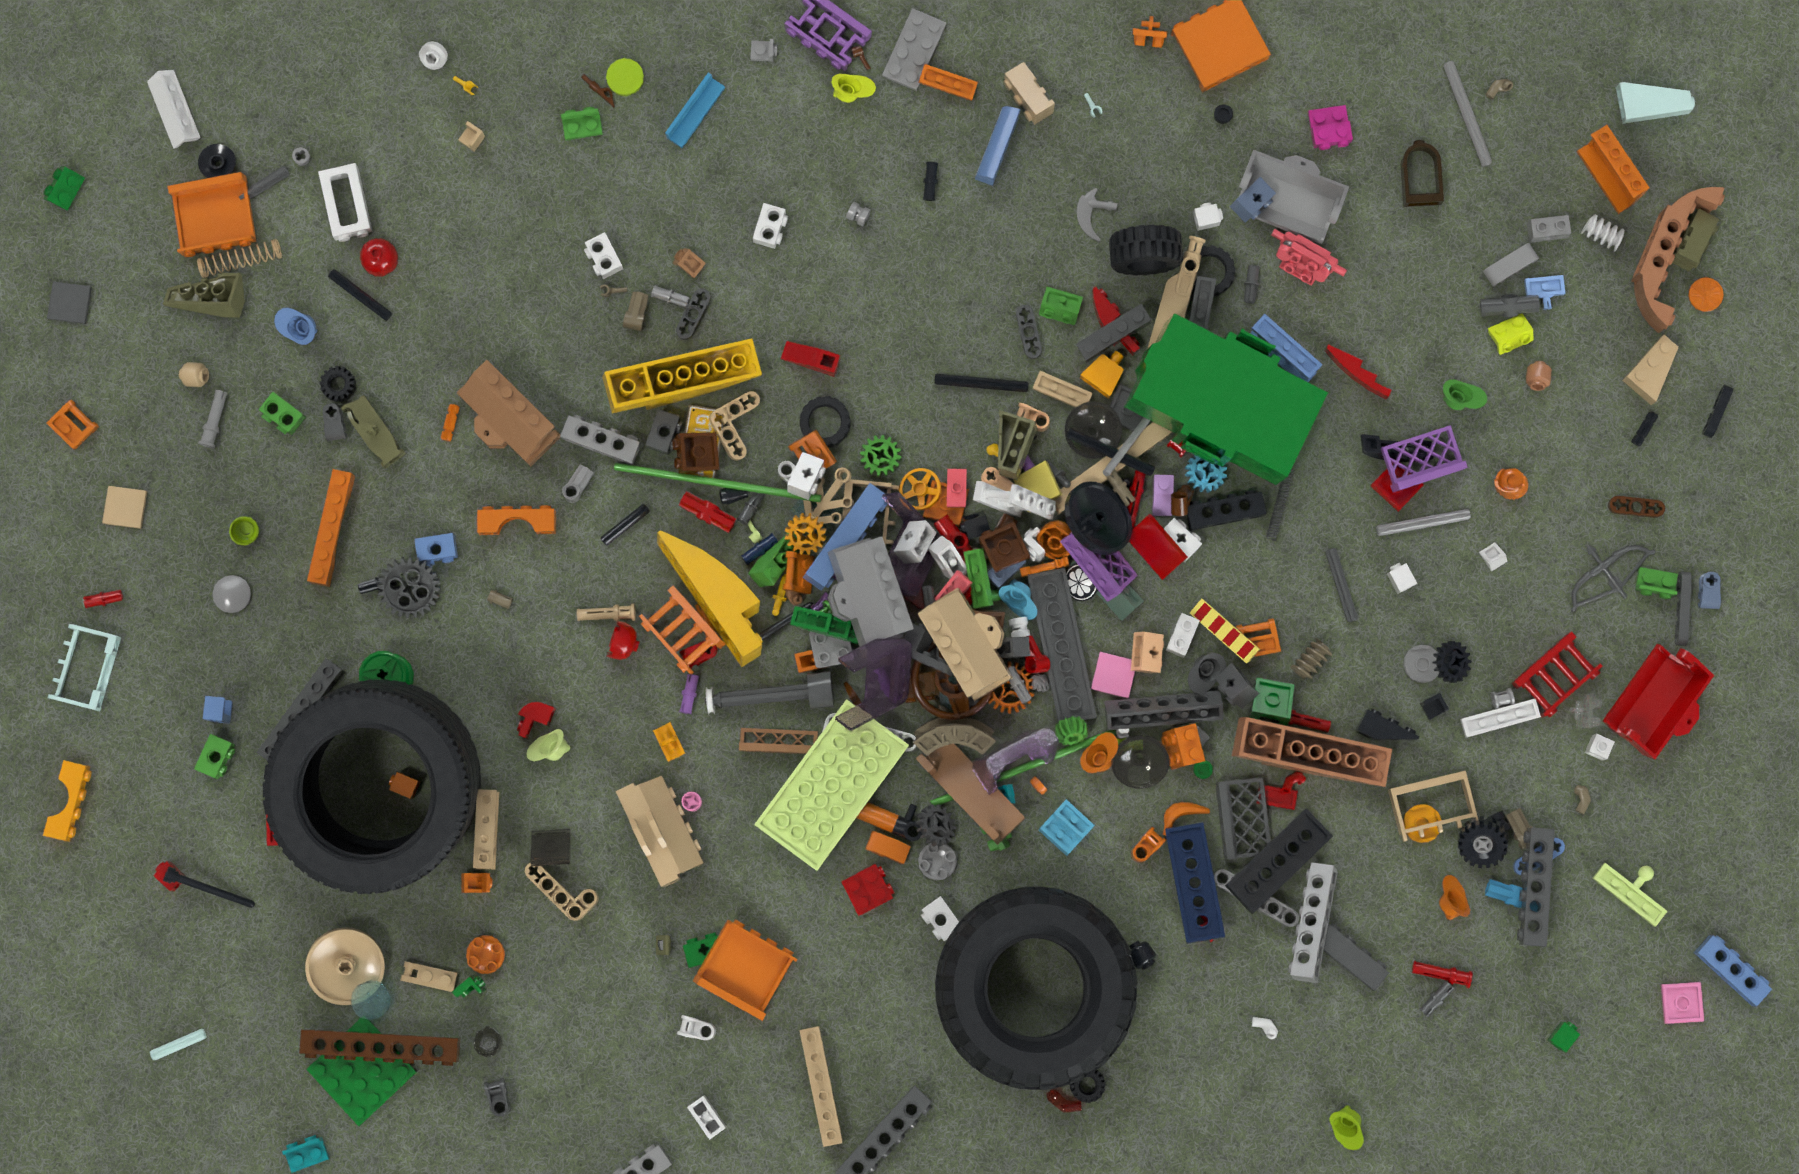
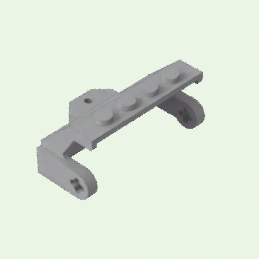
(1303, 198)
(868, 591)

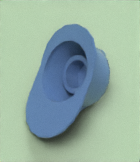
(295, 325)

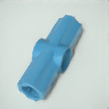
(1506, 893)

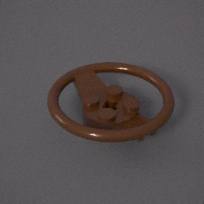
(954, 692)

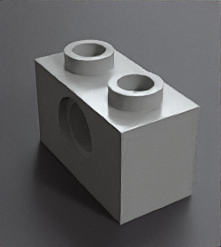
(1548, 228)

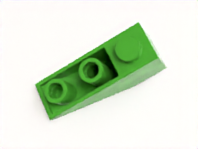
(771, 564)

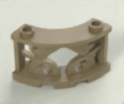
(943, 732)

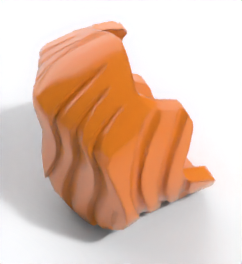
(1511, 483)

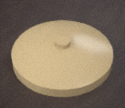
(342, 962)

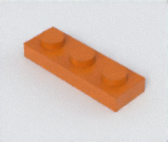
(948, 82)

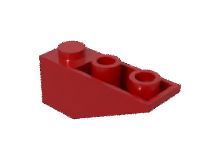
(811, 358)

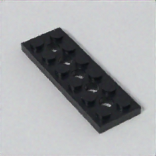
(1266, 860)

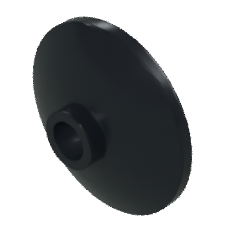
(213, 154)

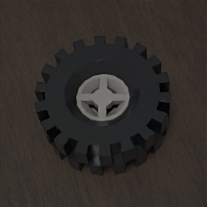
(1482, 851)

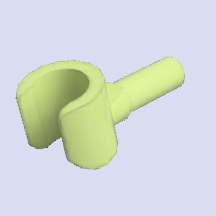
(755, 536)

